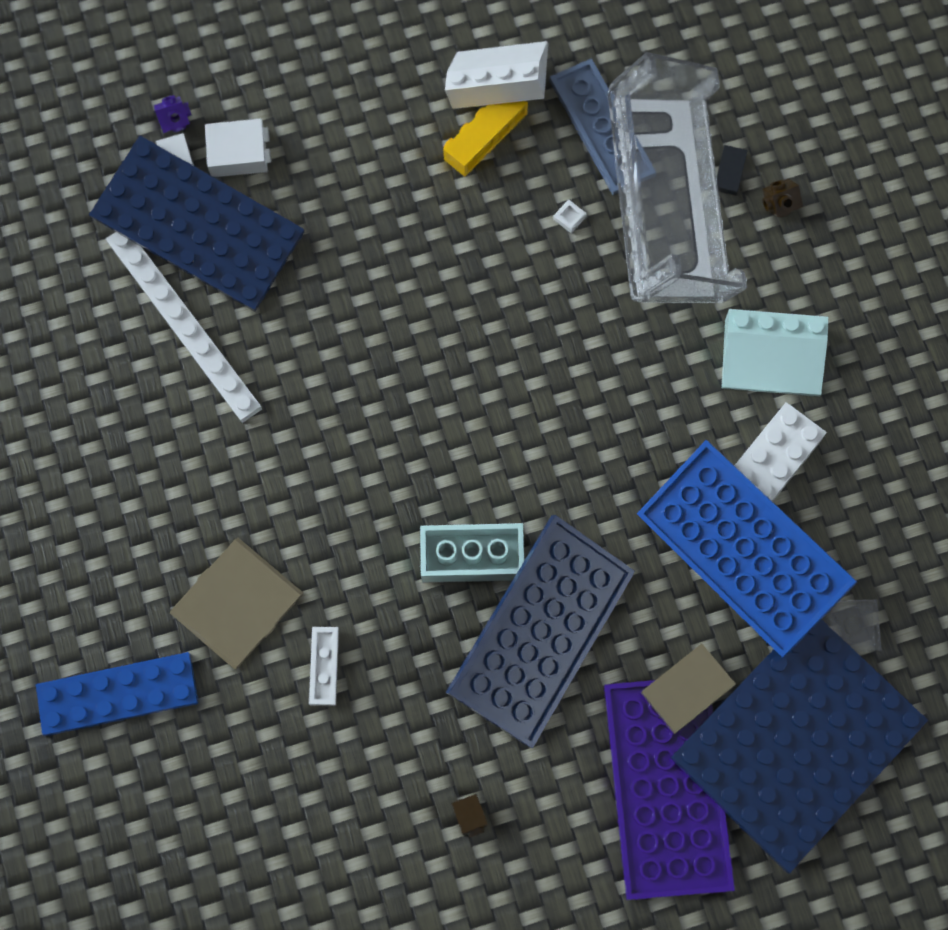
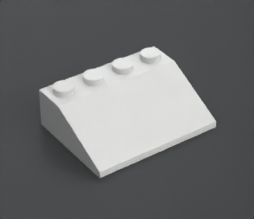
(497, 75)

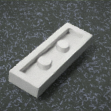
(324, 666)

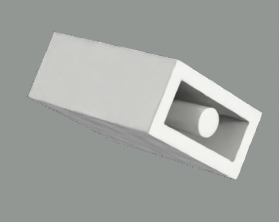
(237, 147)

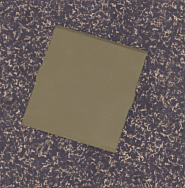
(236, 603)

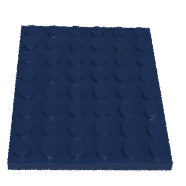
(799, 743)

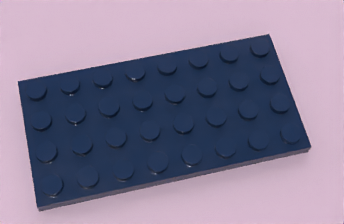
(197, 223)
(541, 632)

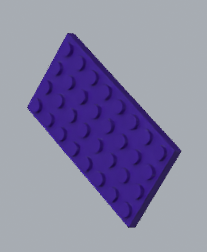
(667, 824)

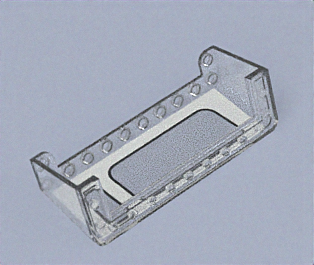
(669, 183)

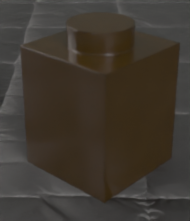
(470, 815)

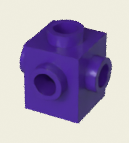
(166, 116)

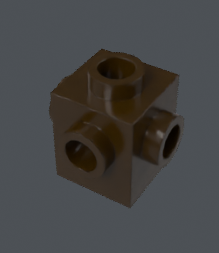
(782, 197)

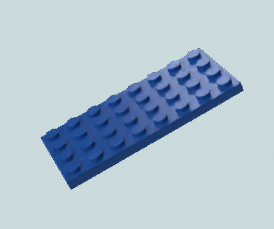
(746, 548)

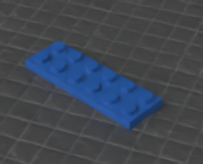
(116, 694)

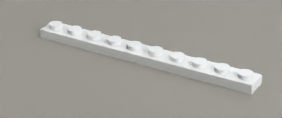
(185, 327)

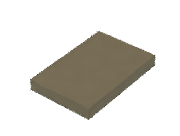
(688, 688)

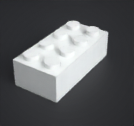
(780, 450)

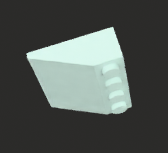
(774, 352)

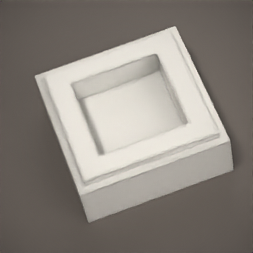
(569, 216)

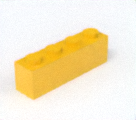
(482, 134)

